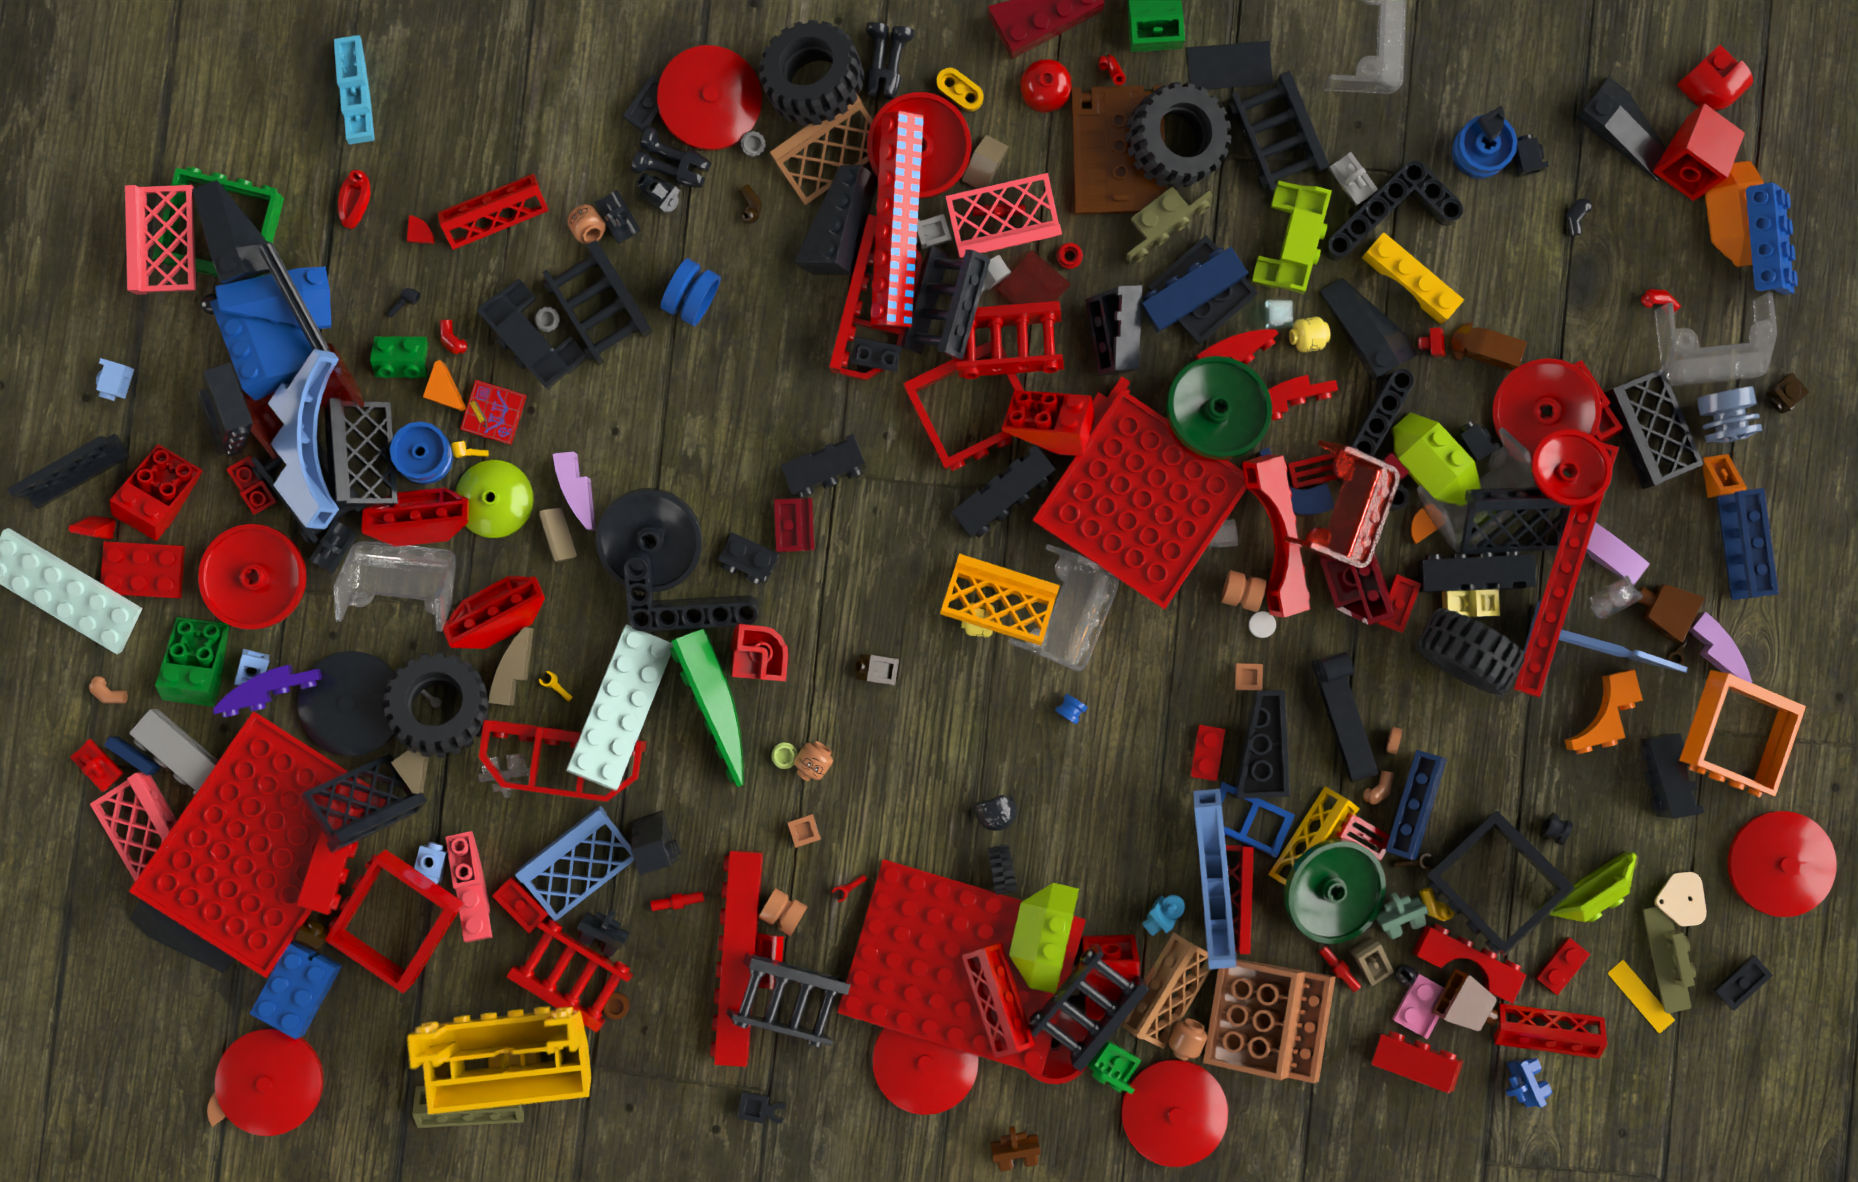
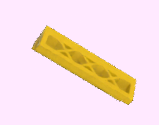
(1330, 825)

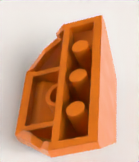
(1729, 213)

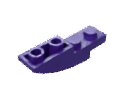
(256, 691)

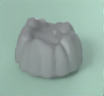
(753, 143)
(547, 319)

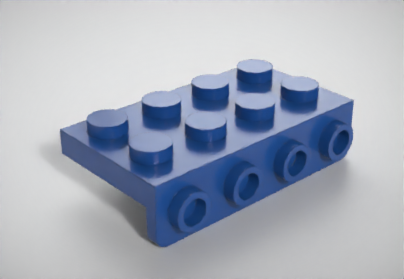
(1770, 238)

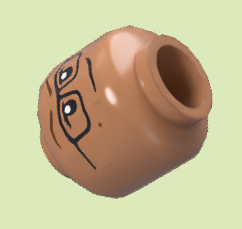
(586, 224)
(813, 761)

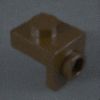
(311, 934)

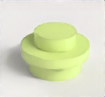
(784, 755)

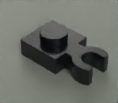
(755, 1108)

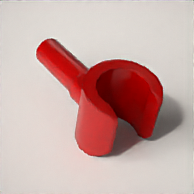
(849, 887)

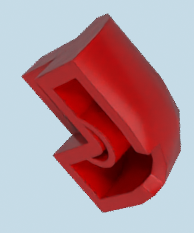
(1717, 80)
(758, 653)

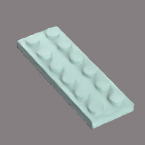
(66, 592)
(620, 708)

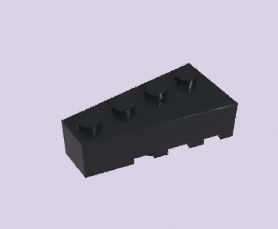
(839, 224)
(1477, 573)

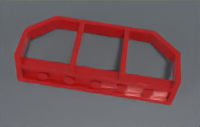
(854, 306)
(553, 737)

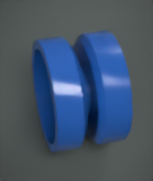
(1477, 161)
(690, 292)
(421, 438)

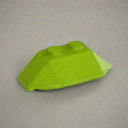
(1434, 459)
(1599, 890)
(1043, 935)

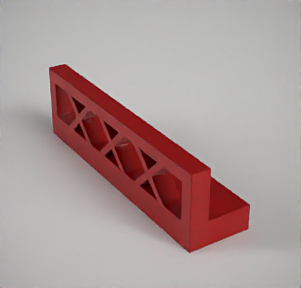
(489, 203)
(1244, 896)
(1002, 999)
(1551, 1036)

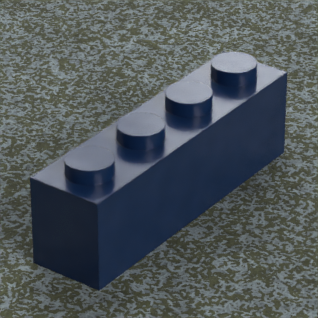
(1193, 289)
(1416, 805)

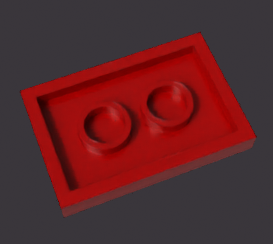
(143, 569)

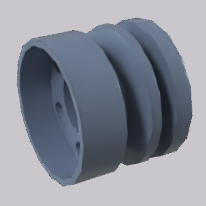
(1729, 415)

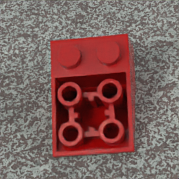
(1051, 420)
(155, 492)

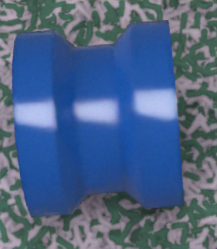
(1071, 708)

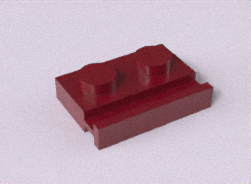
(794, 525)

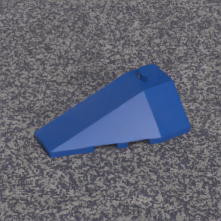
(264, 299)

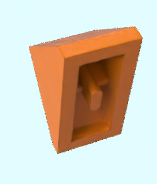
(442, 388)
(1721, 476)

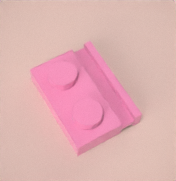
(1417, 1006)

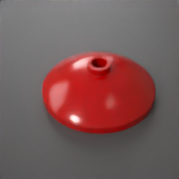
(1579, 456)
(1058, 1064)

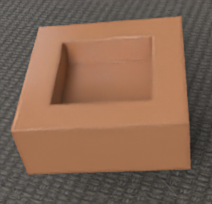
(1248, 676)
(804, 830)

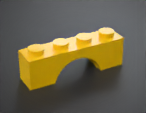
(1431, 292)

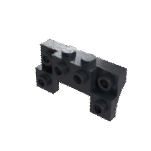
(531, 348)

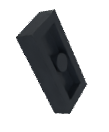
(645, 106)
(1742, 982)

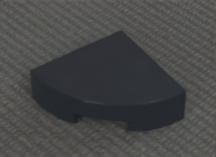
(1492, 123)

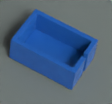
(295, 990)

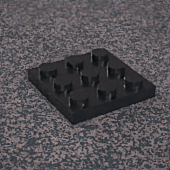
(1217, 311)

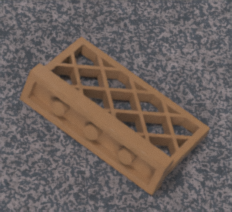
(810, 135)
(1162, 981)

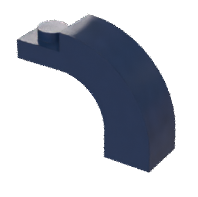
(1309, 501)

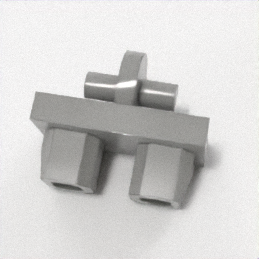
(1353, 179)

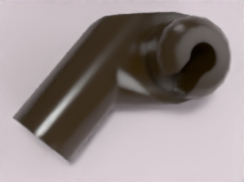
(753, 204)

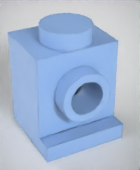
(113, 380)
(251, 659)
(439, 858)

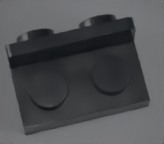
(749, 558)

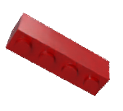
(327, 869)

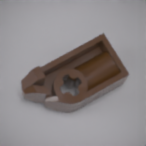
(1488, 347)

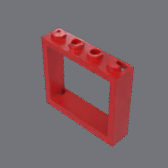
(947, 369)
(367, 956)

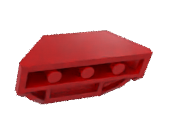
(417, 518)
(494, 613)

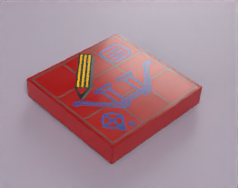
(493, 412)

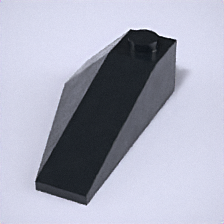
(229, 235)
(1370, 333)
(176, 936)

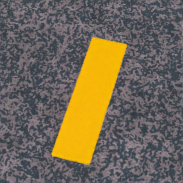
(1640, 996)

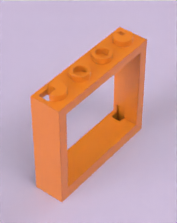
(1777, 746)

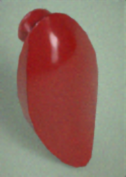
(353, 198)

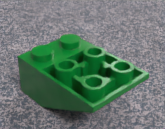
(1155, 25)
(193, 662)

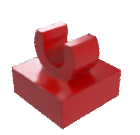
(1435, 342)

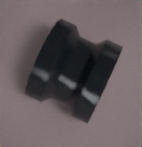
(1556, 829)

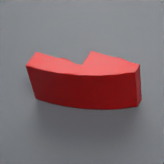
(254, 492)

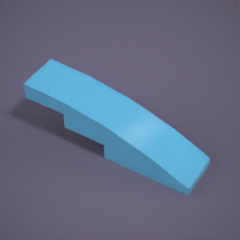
(354, 89)

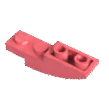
(469, 886)

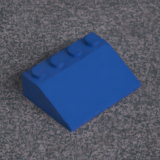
(262, 351)

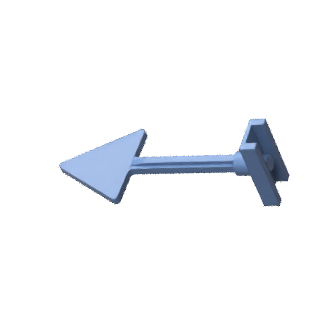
(1609, 648)

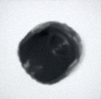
(996, 813)

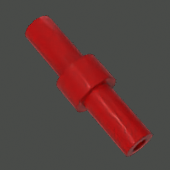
(1000, 210)
(677, 901)
(1339, 968)

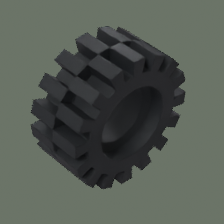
(1002, 869)

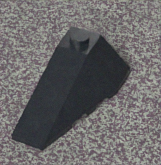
(1623, 125)

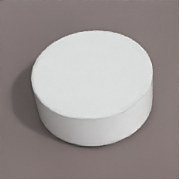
(1262, 624)

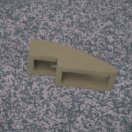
(512, 667)

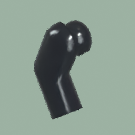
(1575, 214)

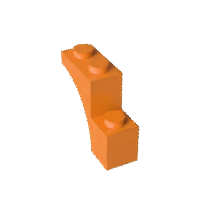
(1618, 690)

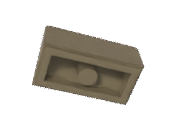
(558, 534)

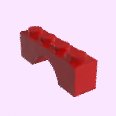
(1498, 977)

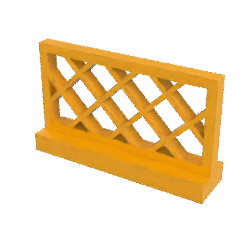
(1001, 580)

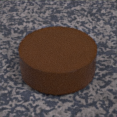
(617, 1006)

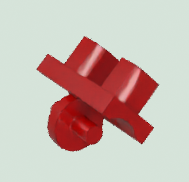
(96, 765)

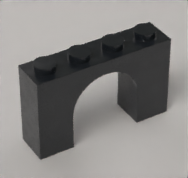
(225, 410)

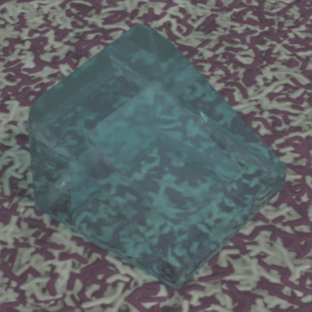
(1279, 314)

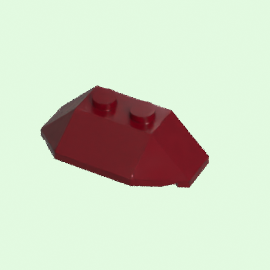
(1359, 590)

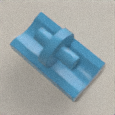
(1164, 914)

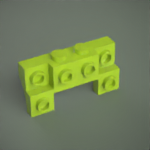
(1300, 243)

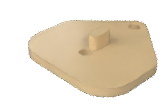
(1675, 899)

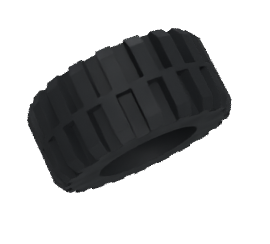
(802, 46)
(1202, 115)
(1470, 651)
(426, 673)

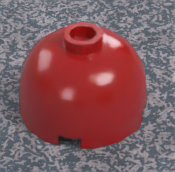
(1046, 85)

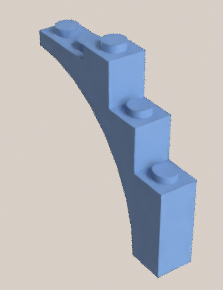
(296, 441)
(1214, 879)

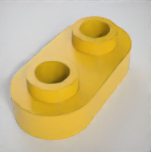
(960, 90)

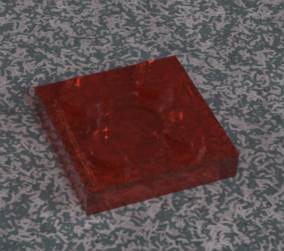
(1033, 282)

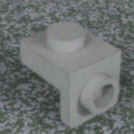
(933, 231)

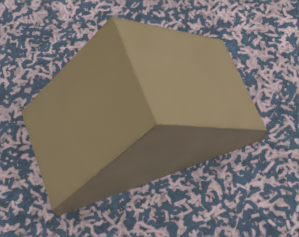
(984, 162)
(412, 769)
(1372, 960)

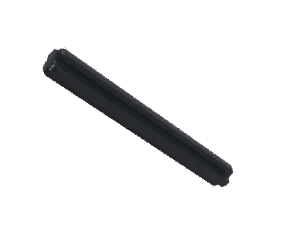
(292, 297)

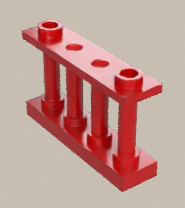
(1020, 316)
(547, 989)

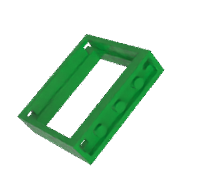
(240, 187)

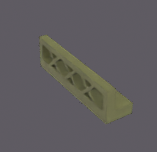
(483, 1116)

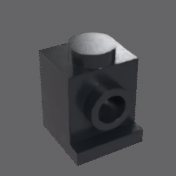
(1529, 156)
(1475, 441)

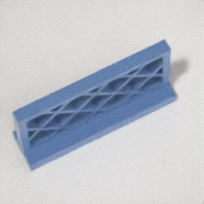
(562, 845)

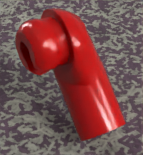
(1114, 69)
(1659, 296)
(449, 340)

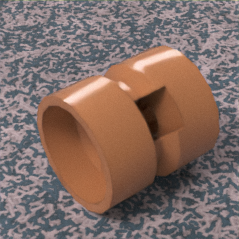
(1240, 590)
(783, 912)

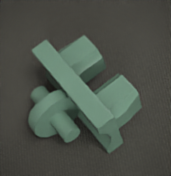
(1399, 912)

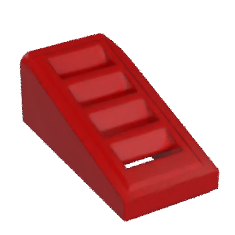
(94, 526)

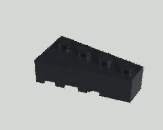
(1004, 492)
(1264, 755)

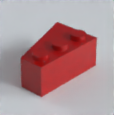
(1417, 1061)

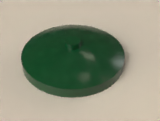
(1219, 407)
(1335, 891)

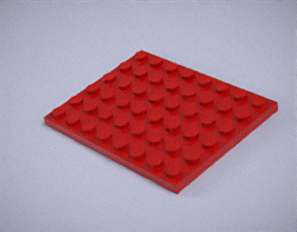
(246, 846)
(912, 966)

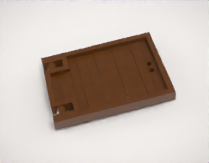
(1101, 154)

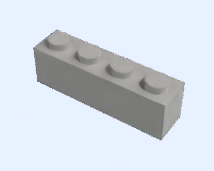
(173, 749)

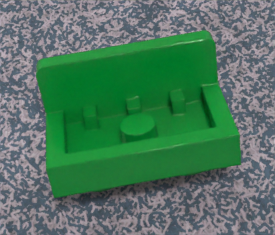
(399, 357)
(1115, 1066)

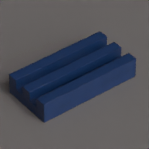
(132, 755)

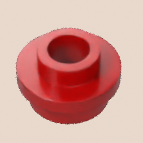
(1073, 248)

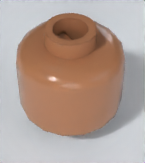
(1187, 1039)

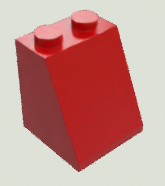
(1700, 153)
(1122, 956)

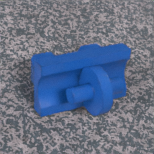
(1525, 1085)

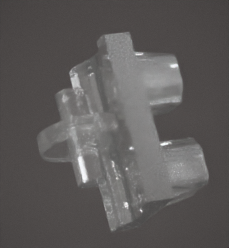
(1614, 598)
(516, 768)

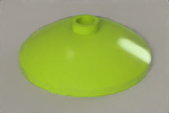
(511, 503)

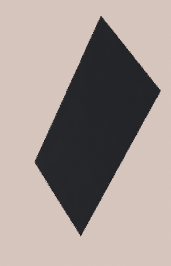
(1230, 65)

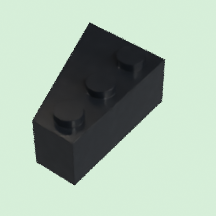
(1116, 329)
(824, 467)
(1669, 777)
(653, 845)

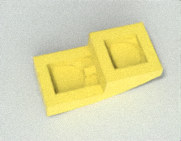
(1472, 603)

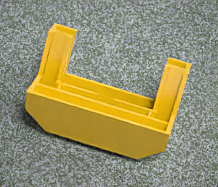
(513, 1059)

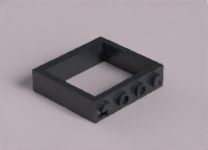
(1526, 849)

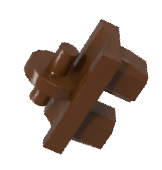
(1014, 1147)

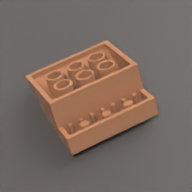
(1269, 1021)

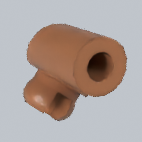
(103, 694)
(1381, 791)

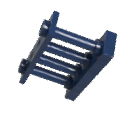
(1747, 544)

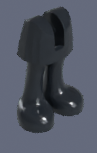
(899, 37)
(651, 144)

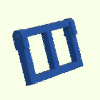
(1256, 802)

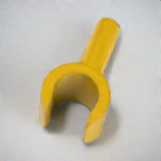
(459, 450)
(556, 686)

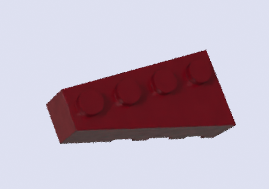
(1032, 22)

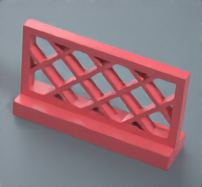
(1008, 238)
(138, 244)
(156, 808)

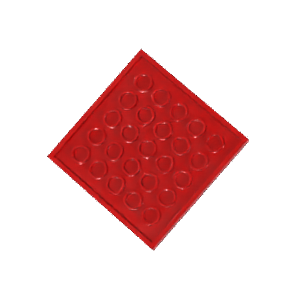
(1141, 501)

